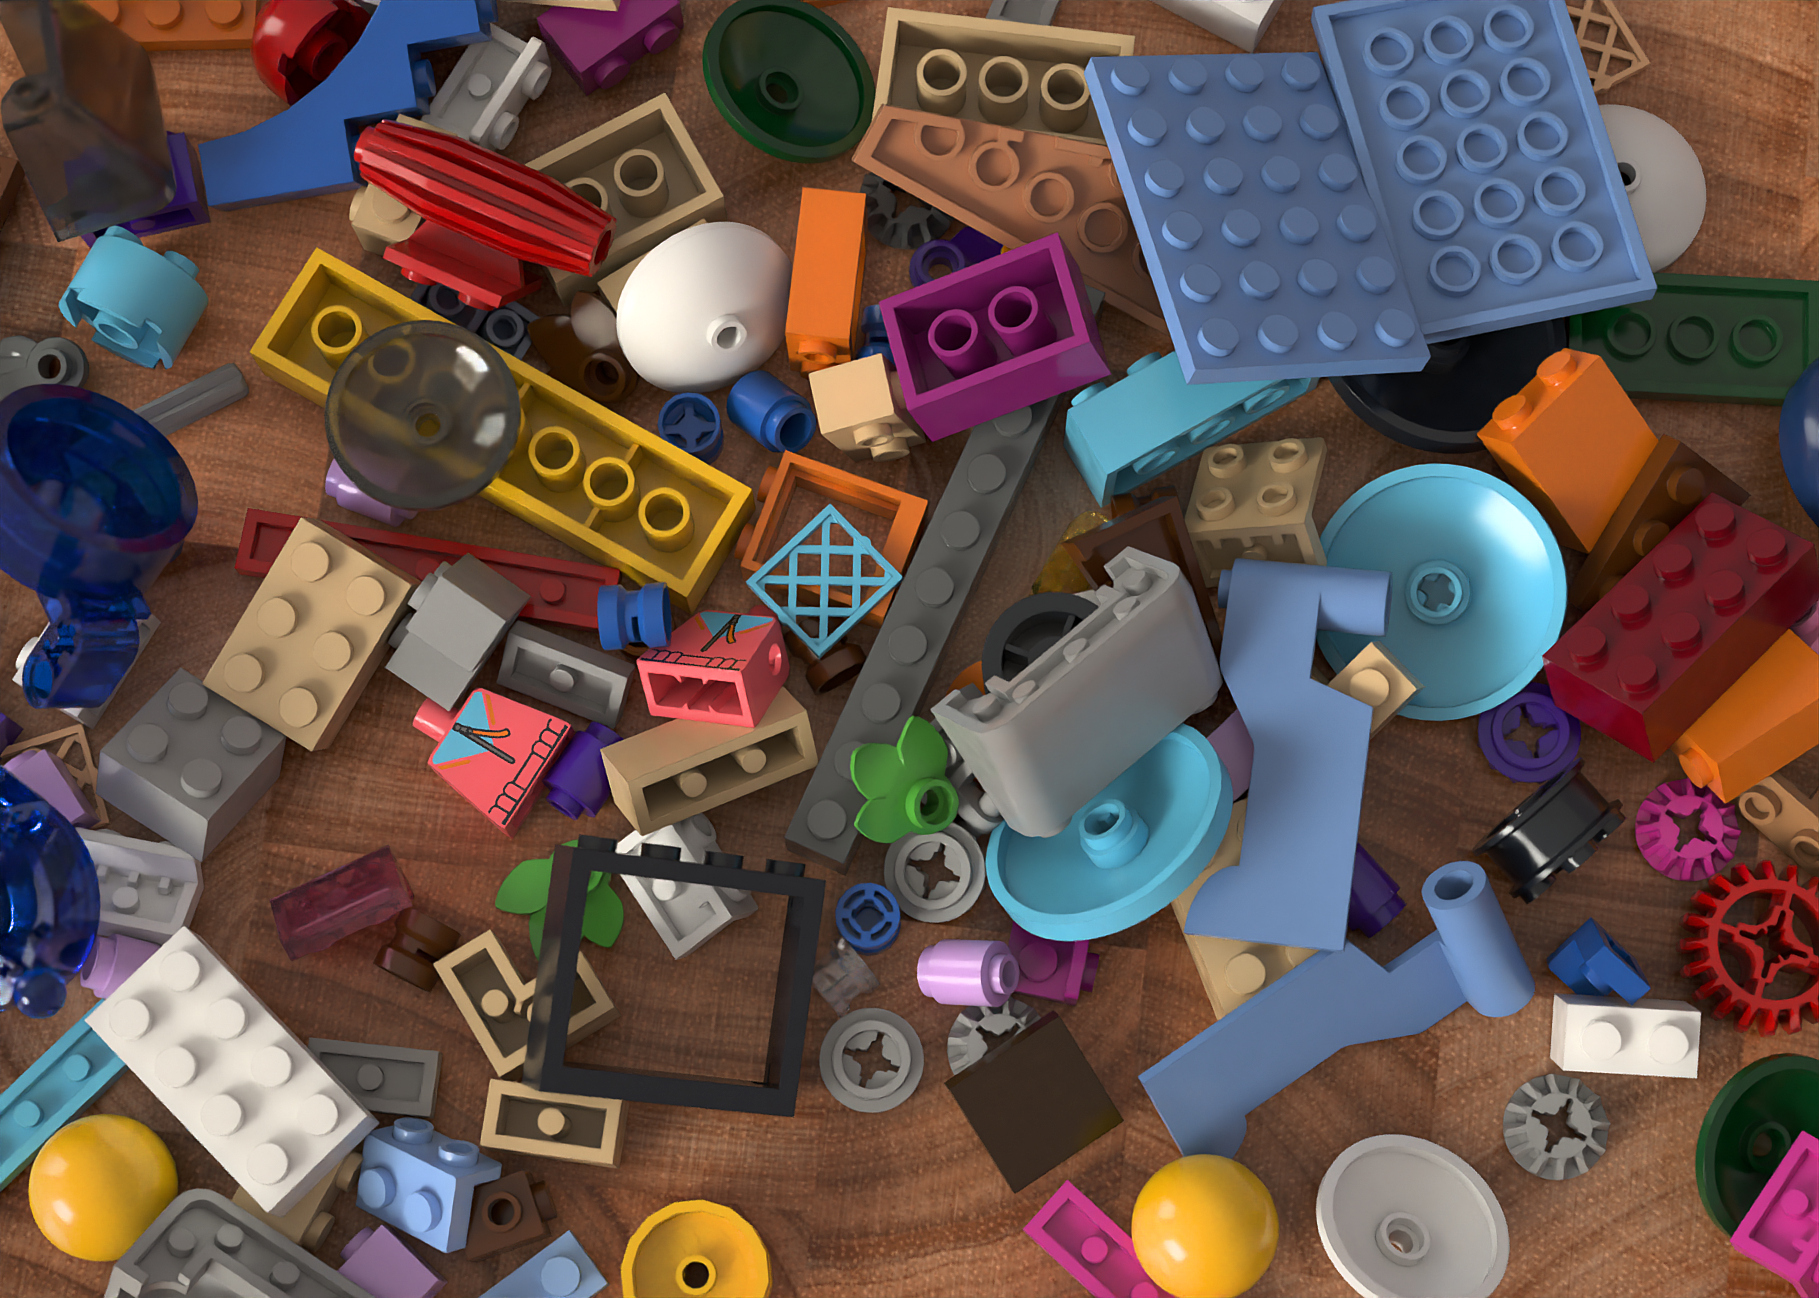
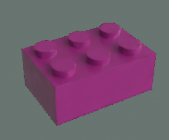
(994, 337)

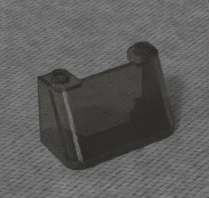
(85, 117)

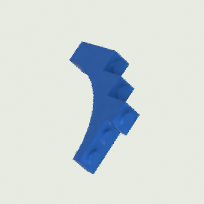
(314, 141)

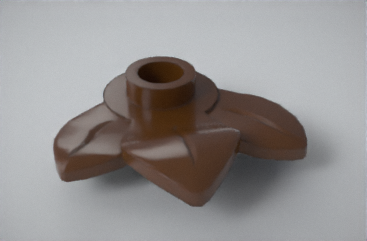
(580, 344)

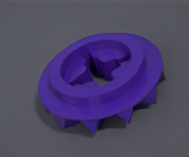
(1552, 750)

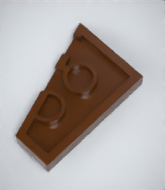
(1657, 501)
(1153, 529)

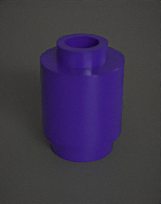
(579, 775)
(1372, 896)

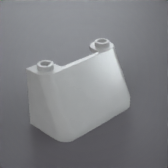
(1089, 699)
(221, 1251)

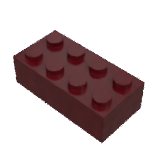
(1683, 626)

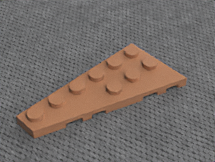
(1018, 191)

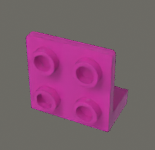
(1784, 1220)

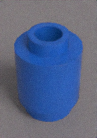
(771, 412)

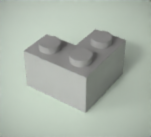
(455, 628)

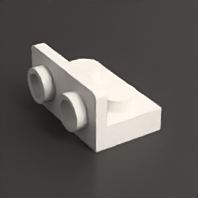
(681, 911)

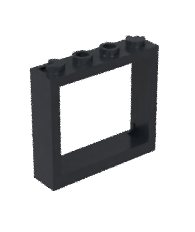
(557, 967)

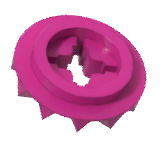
(1658, 834)

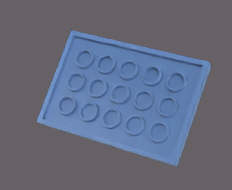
(1484, 159)
(1254, 217)

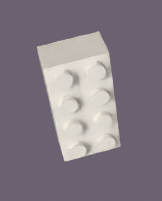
(232, 1072)

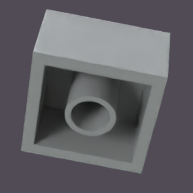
(190, 764)

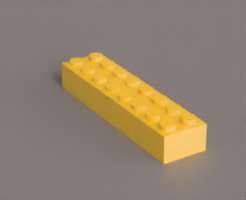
(575, 462)

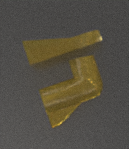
(1059, 567)

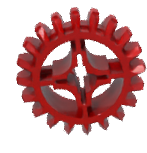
(1738, 940)

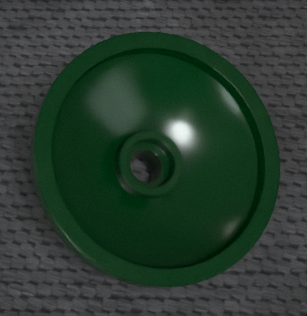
(789, 79)
(1752, 1131)

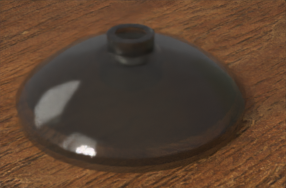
(416, 376)

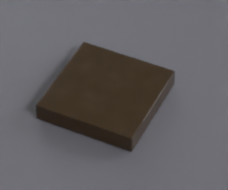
(1034, 1101)

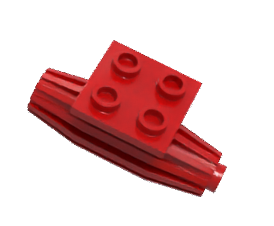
(479, 215)

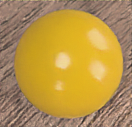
(101, 1185)
(1205, 1227)

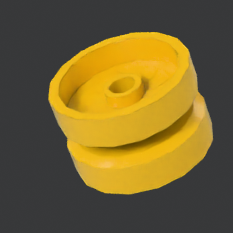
(702, 1234)

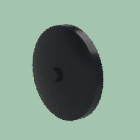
(1455, 390)

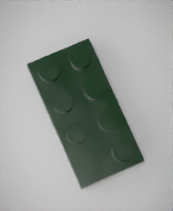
(1707, 338)

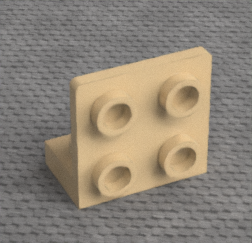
(1256, 504)

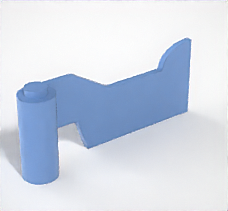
(1306, 755)
(1339, 1003)

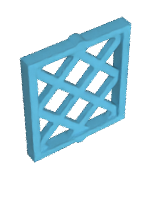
(861, 546)

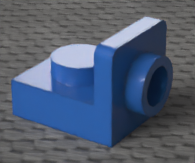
(1598, 964)

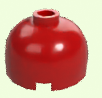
(303, 42)

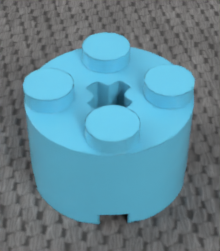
(135, 299)

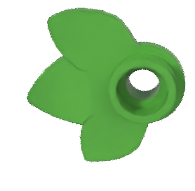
(897, 780)
(527, 894)

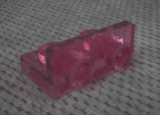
(341, 903)

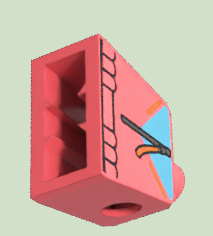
(717, 668)
(494, 753)

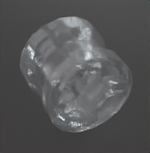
(842, 976)

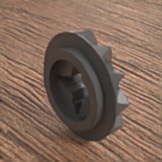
(911, 227)

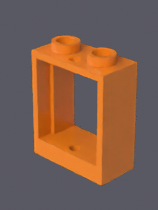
(826, 280)
(776, 492)

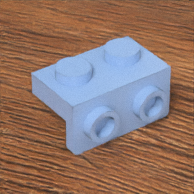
(422, 1181)

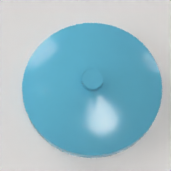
(1471, 589)
(1122, 850)

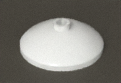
(1665, 181)
(691, 292)
(1423, 1203)

